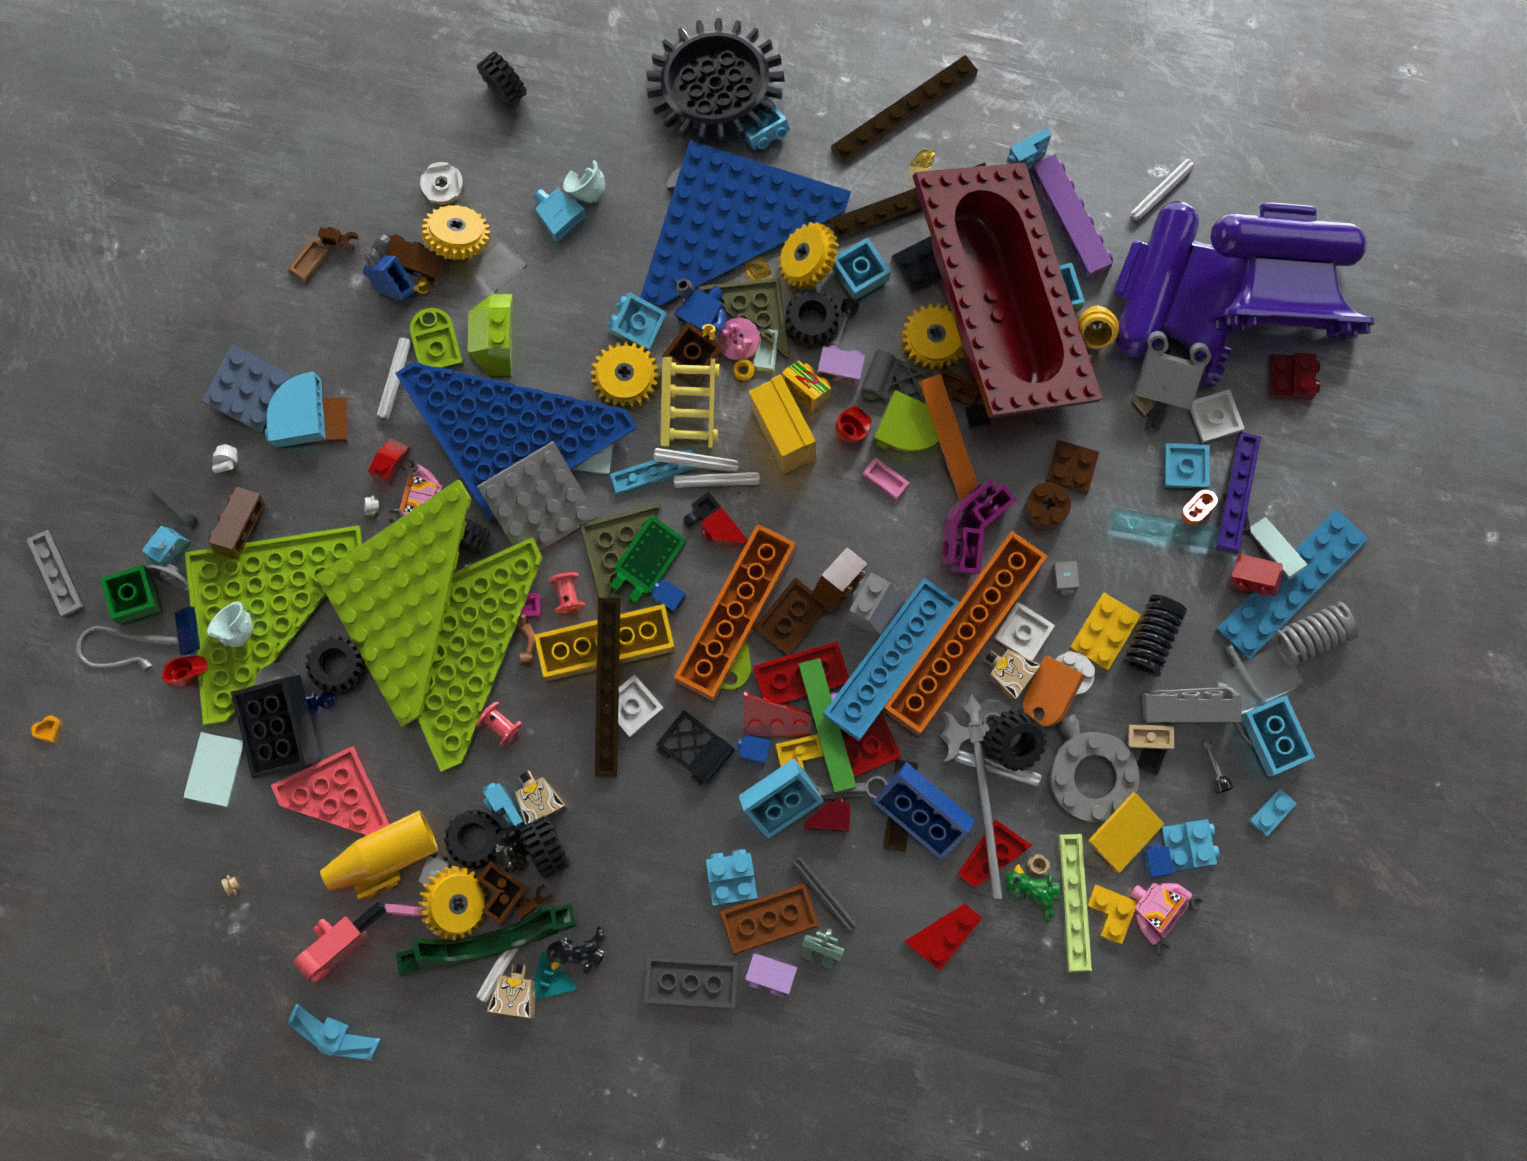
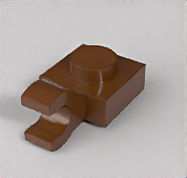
(334, 237)
(528, 906)

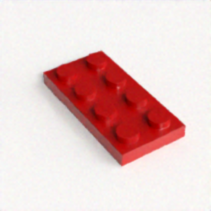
(782, 680)

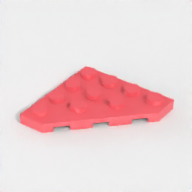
(334, 792)

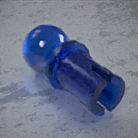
(325, 700)

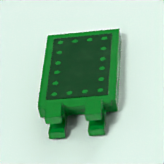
(647, 557)

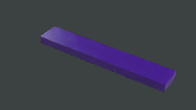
(1238, 493)

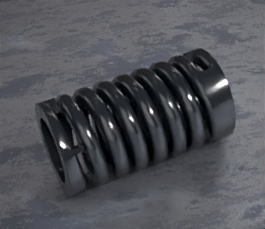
(1157, 630)

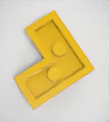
(799, 749)
(1118, 911)

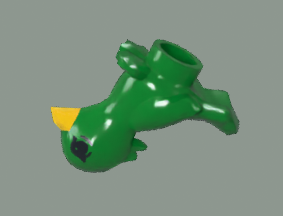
(1040, 890)

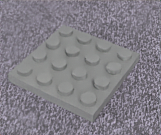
(537, 498)

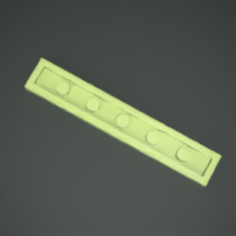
(1075, 903)

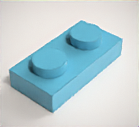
(1272, 812)

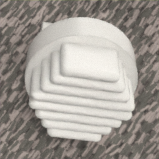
(224, 458)

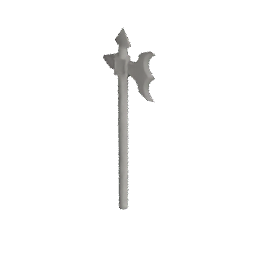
(954, 736)

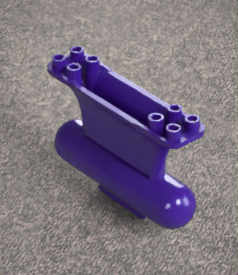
(1290, 270)
(1175, 288)

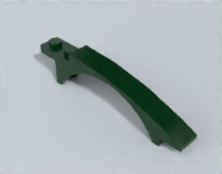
(447, 952)

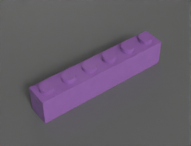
(1071, 217)

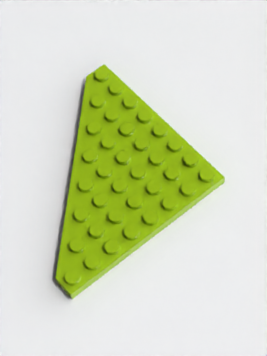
(277, 588)
(396, 596)
(472, 645)

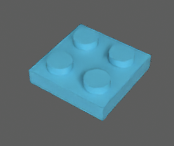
(1186, 466)

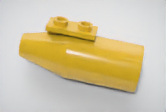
(378, 857)

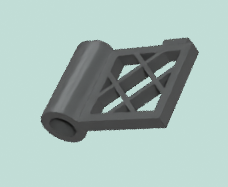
(882, 372)

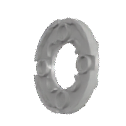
(1064, 767)

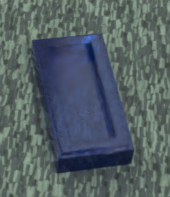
(187, 630)

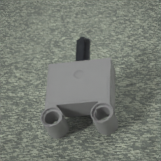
(1169, 378)

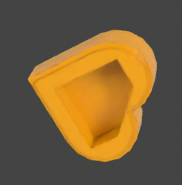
(47, 729)

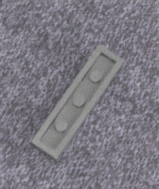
(55, 573)

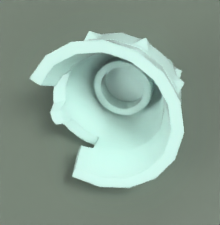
(589, 187)
(231, 625)

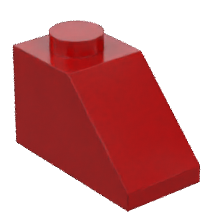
(388, 461)
(722, 530)

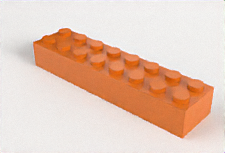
(735, 613)

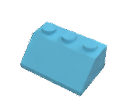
(780, 798)

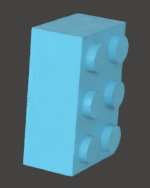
(1277, 736)

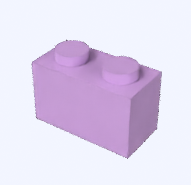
(841, 365)
(770, 974)

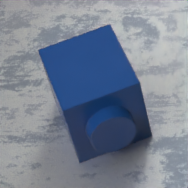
(669, 595)
(753, 749)
(1157, 861)

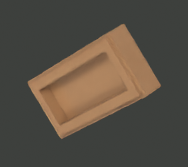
(309, 259)

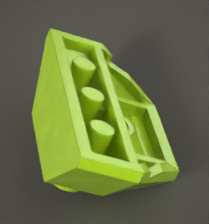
(492, 334)

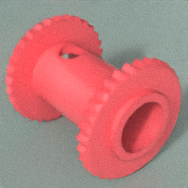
(566, 591)
(500, 725)

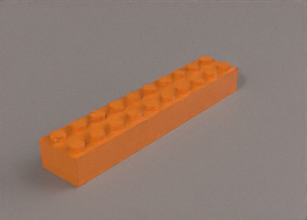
(964, 634)

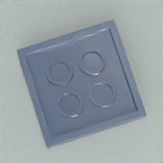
(244, 387)

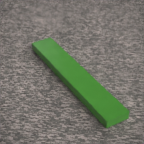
(829, 733)

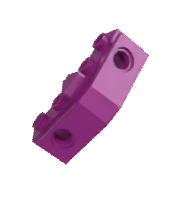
(965, 529)

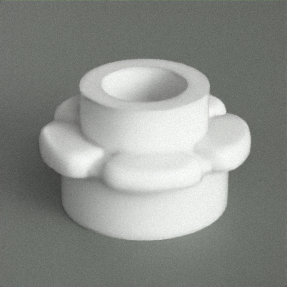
(371, 506)

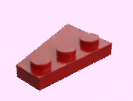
(1008, 847)

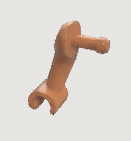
(526, 628)

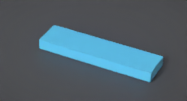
(647, 474)

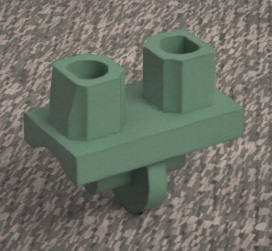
(822, 944)

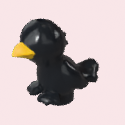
(584, 953)

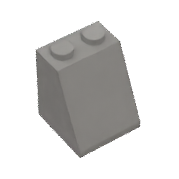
(875, 605)

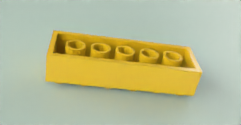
(574, 647)

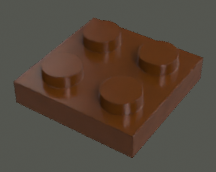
(1072, 466)

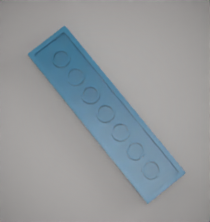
(1261, 615)
(890, 659)

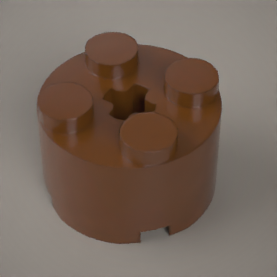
(1036, 511)

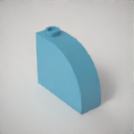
(296, 412)

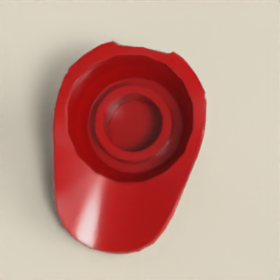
(852, 425)
(182, 670)

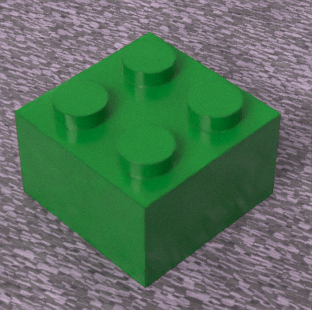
(130, 594)

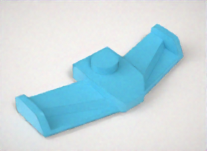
(332, 1036)

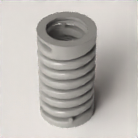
(1317, 633)

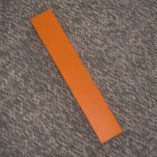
(949, 435)

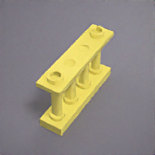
(670, 412)

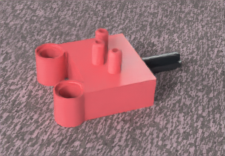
(335, 943)

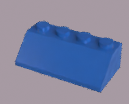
(924, 811)

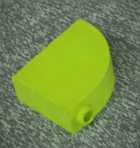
(905, 425)

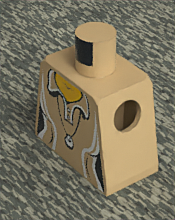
(1010, 672)
(537, 798)
(514, 995)

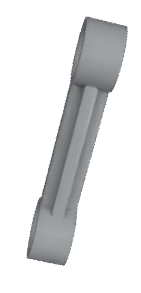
(827, 792)

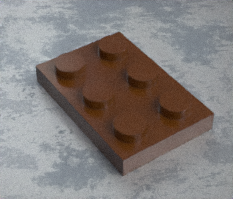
(790, 617)

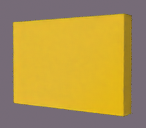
(1126, 832)

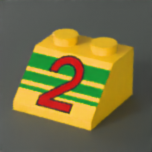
(806, 385)

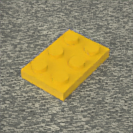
(1105, 631)

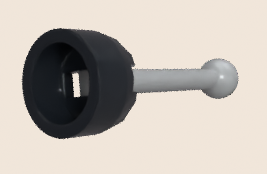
(848, 308)
(1221, 783)

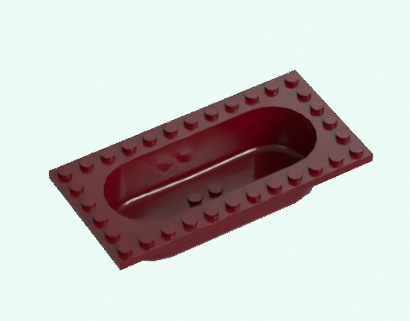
(1006, 289)

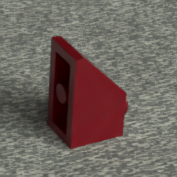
(831, 817)

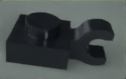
(702, 509)

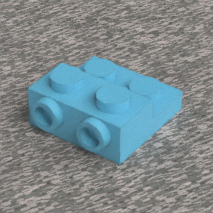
(772, 128)
(1030, 149)
(636, 321)
(499, 802)
(1191, 845)
(731, 877)

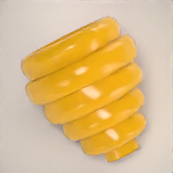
(1098, 327)

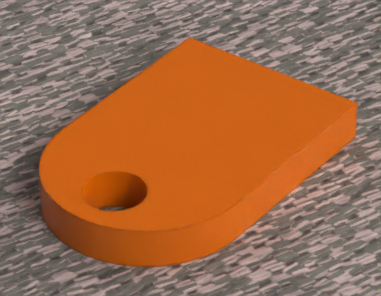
(1052, 690)

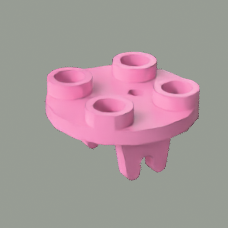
(745, 346)

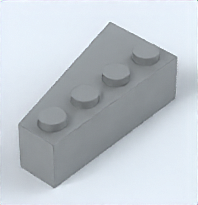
(1191, 705)

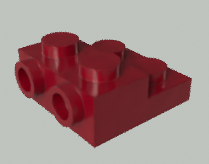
(1293, 376)

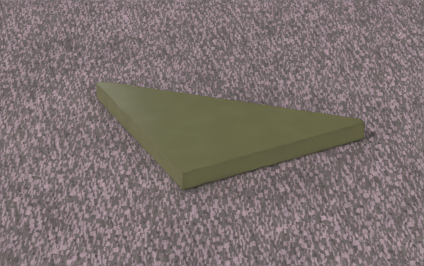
(759, 303)
(608, 539)

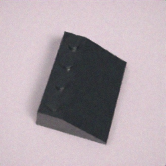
(276, 726)

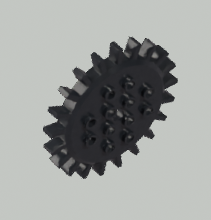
(731, 52)

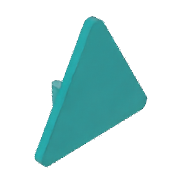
(551, 982)

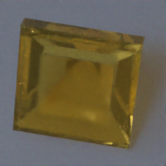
(923, 159)
(757, 268)

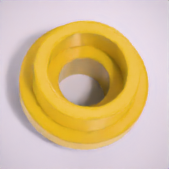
(739, 365)

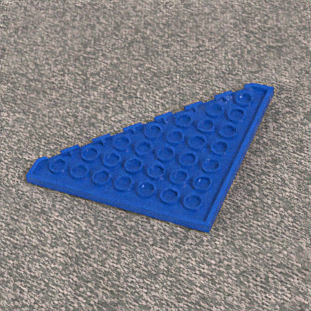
(729, 214)
(496, 423)

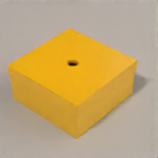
(783, 424)

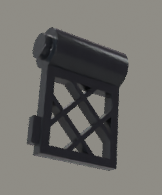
(708, 760)

